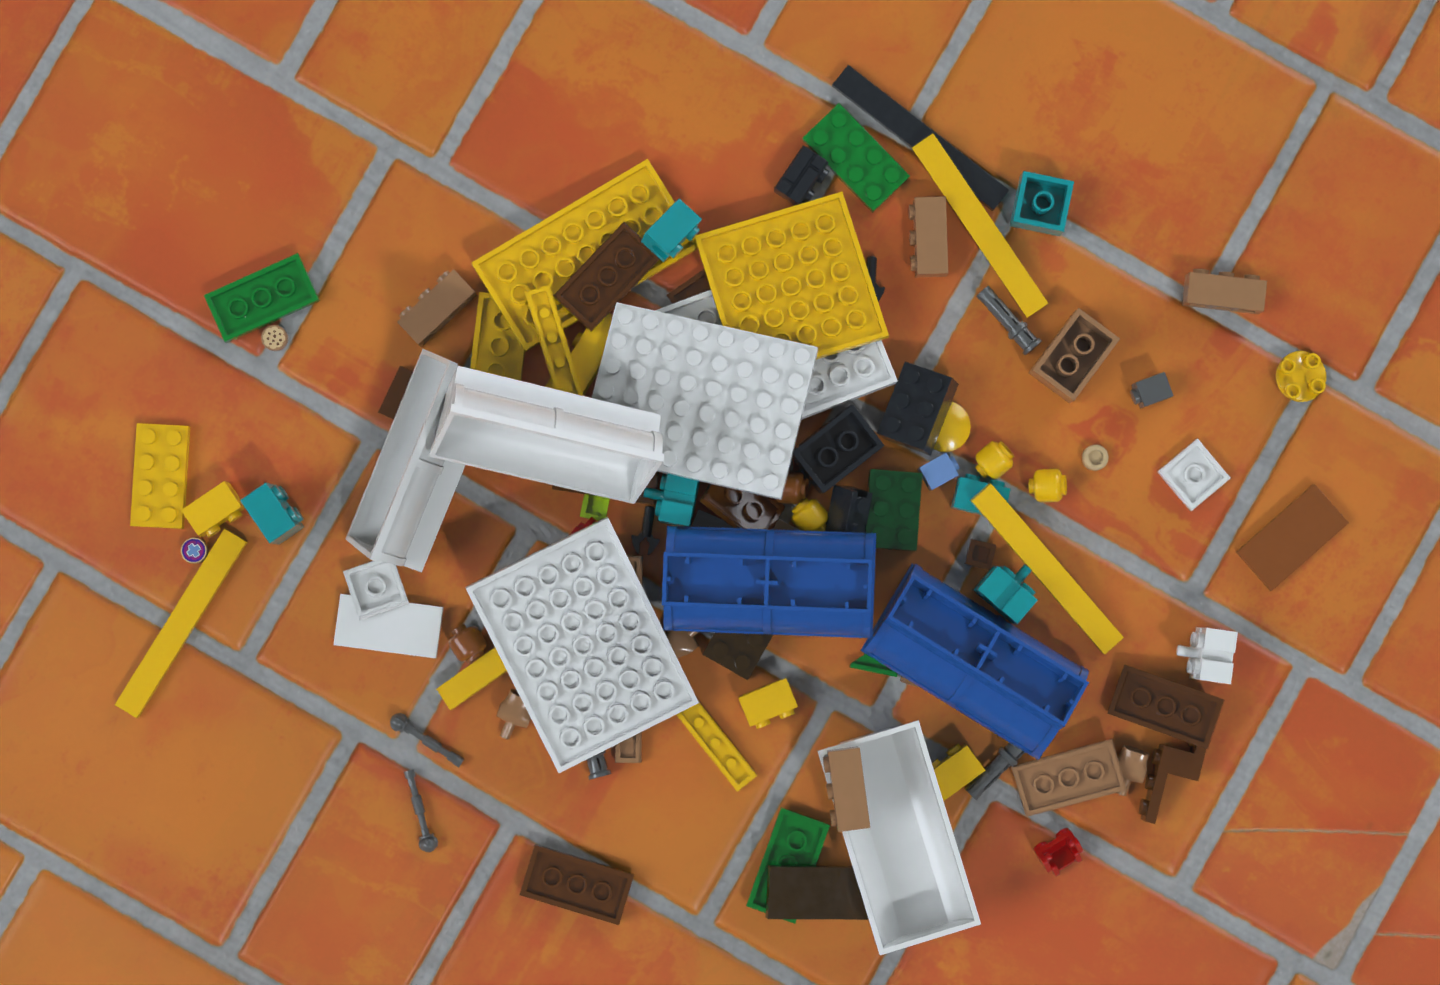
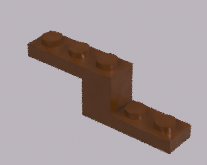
(1169, 761)

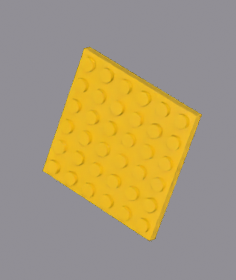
(795, 277)

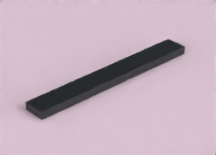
(913, 131)

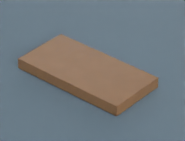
(1069, 777)

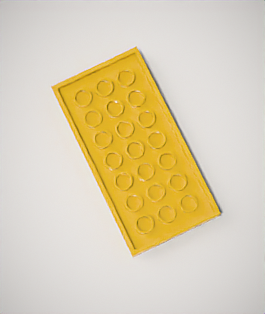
(566, 240)

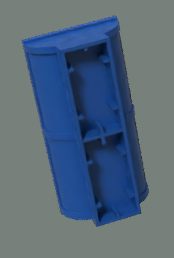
(769, 581)
(976, 662)

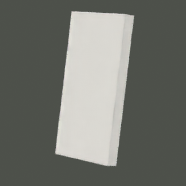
(403, 630)

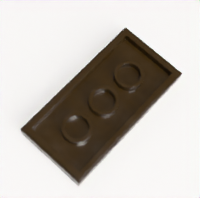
(813, 893)

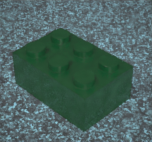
(894, 508)

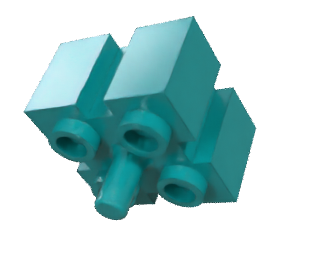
(675, 499)
(1006, 592)

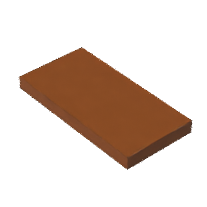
(1292, 537)

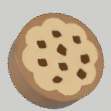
(274, 338)

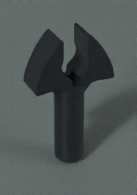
(872, 266)
(646, 531)

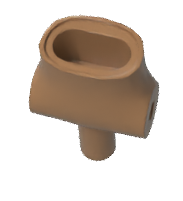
(682, 642)
(514, 713)
(1133, 765)

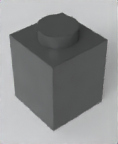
(1151, 390)

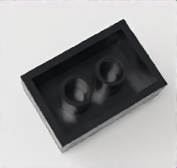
(917, 408)
(836, 449)

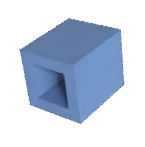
(939, 471)

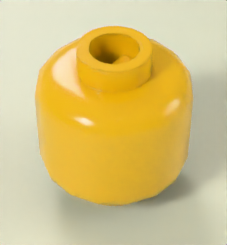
(994, 460)
(1048, 485)
(809, 515)

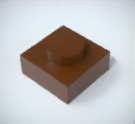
(980, 554)

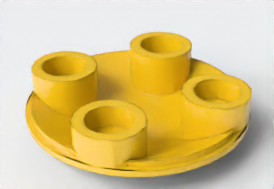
(1301, 376)
(954, 429)

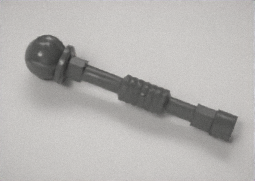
(400, 723)
(427, 841)

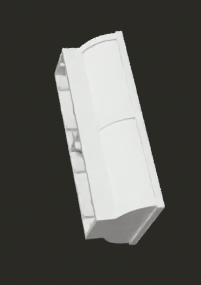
(548, 435)
(408, 487)
(909, 854)

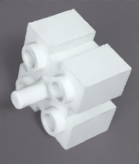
(1210, 654)

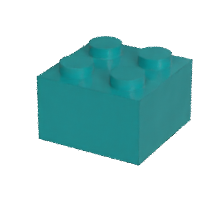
(1041, 203)
(273, 513)

